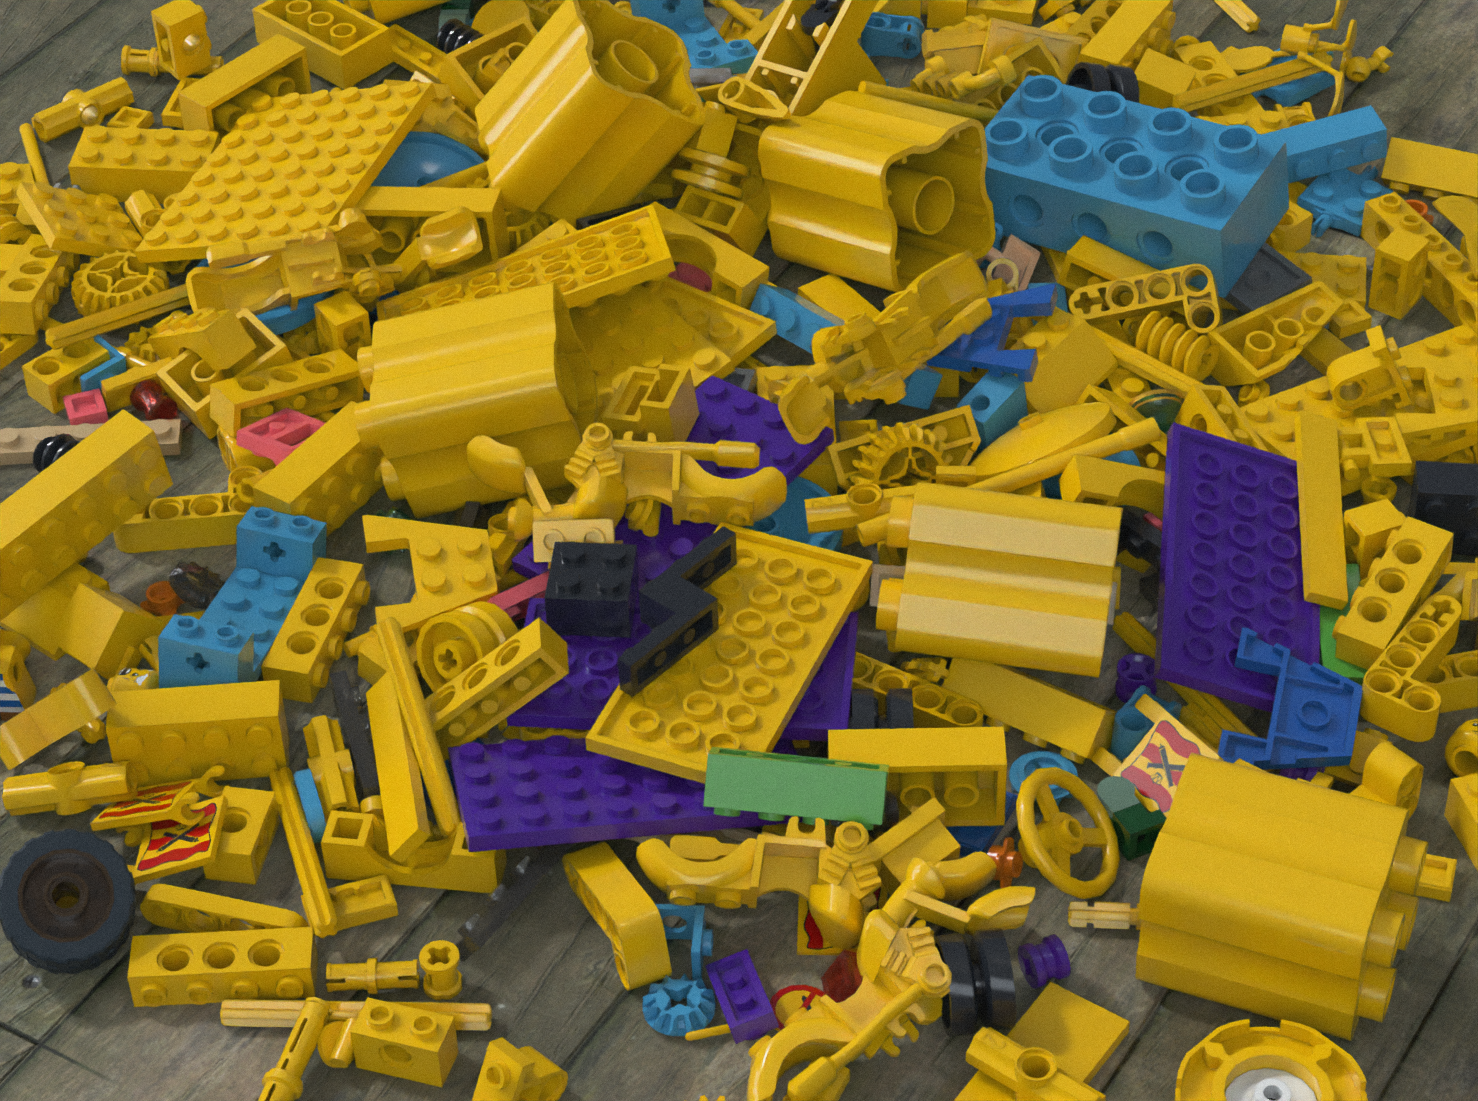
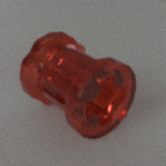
(152, 401)

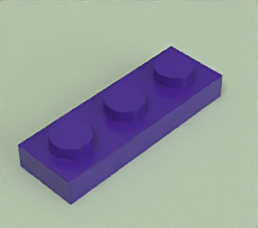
(742, 997)

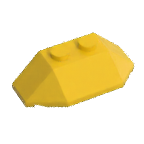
(953, 427)

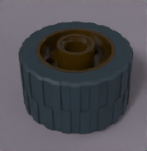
(59, 867)

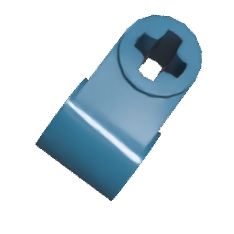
(889, 35)
(1132, 726)

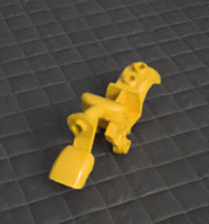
(326, 260)
(877, 355)
(625, 471)
(832, 880)
(899, 978)

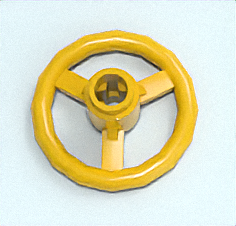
(1062, 836)

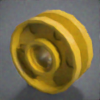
(711, 173)

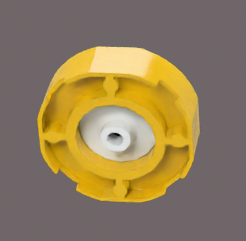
(1269, 1066)

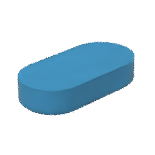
(311, 803)

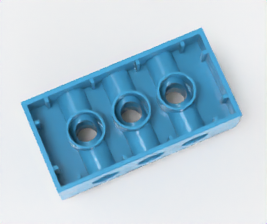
(1133, 179)

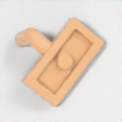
(1020, 253)

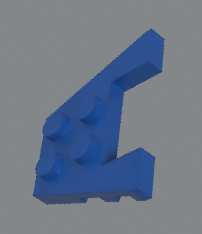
(986, 344)
(1310, 716)

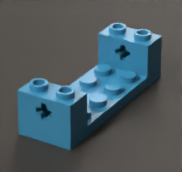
(701, 39)
(249, 610)

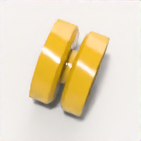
(459, 640)

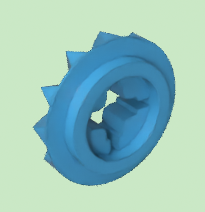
(1040, 759)
(681, 1018)

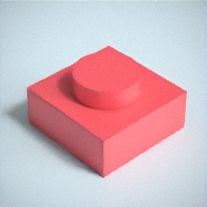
(86, 407)

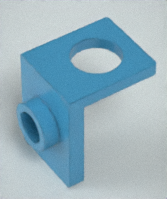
(113, 367)
(694, 930)

